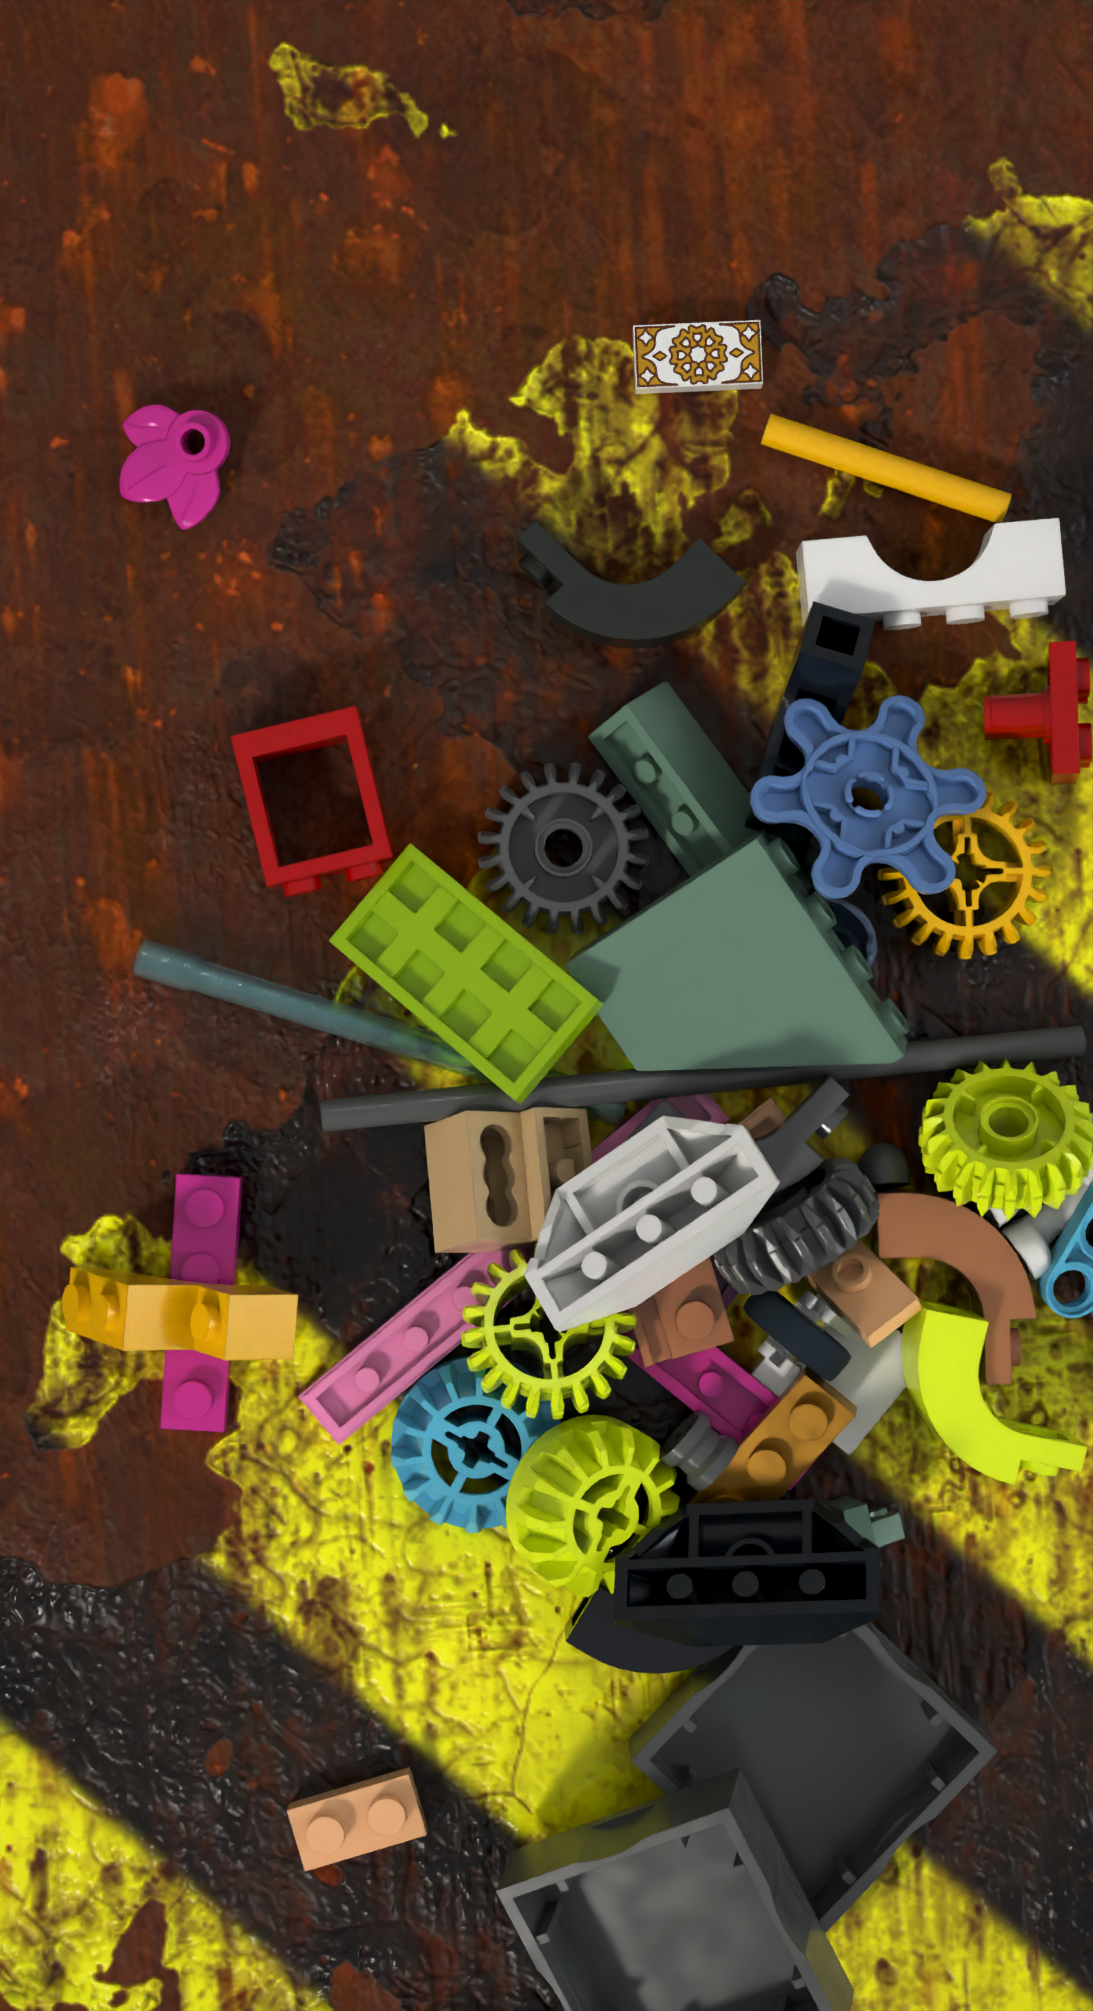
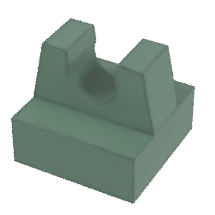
(872, 1524)

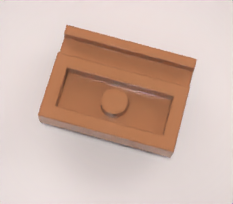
(682, 1317)

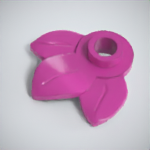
(167, 467)

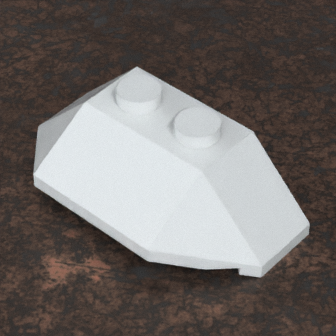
(646, 1217)

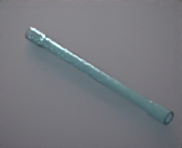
(191, 973)

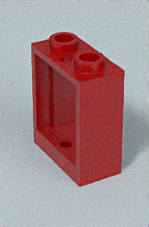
(297, 738)

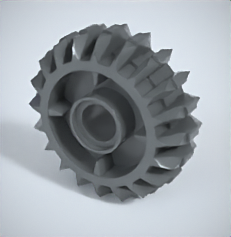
(573, 810)
(801, 1229)

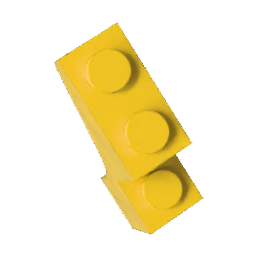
(175, 1314)

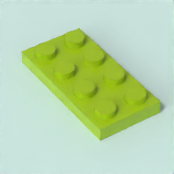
(466, 973)

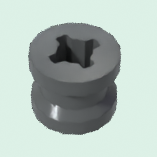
(698, 1450)

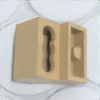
(499, 1174)

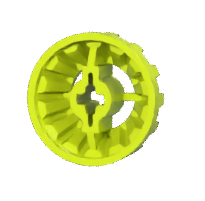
(578, 1500)

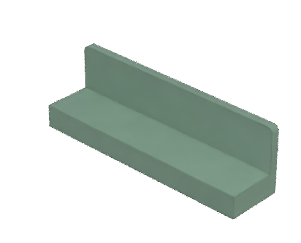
(678, 778)

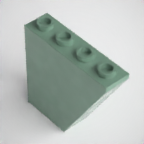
(738, 974)

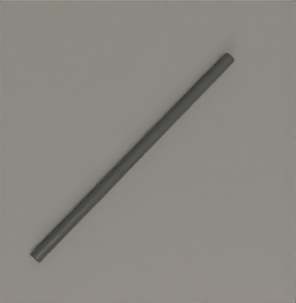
(645, 1085)

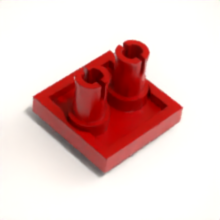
(1049, 714)

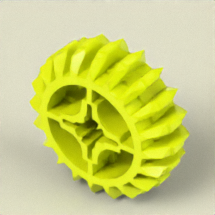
(519, 1337)

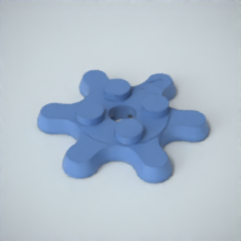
(884, 762)

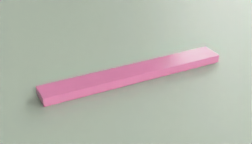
(433, 1320)

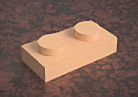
(357, 1819)

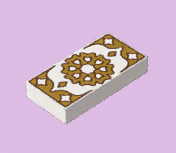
(697, 357)

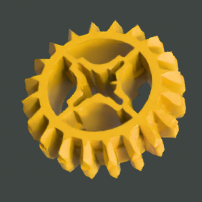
(962, 903)

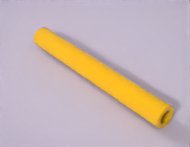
(886, 469)

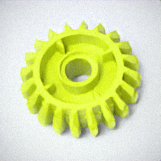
(1007, 1139)

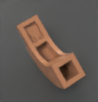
(935, 1228)

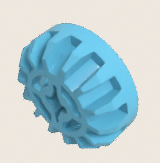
(428, 1416)

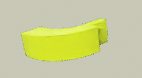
(941, 1375)

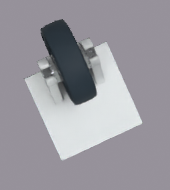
(819, 1338)

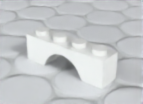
(1014, 570)

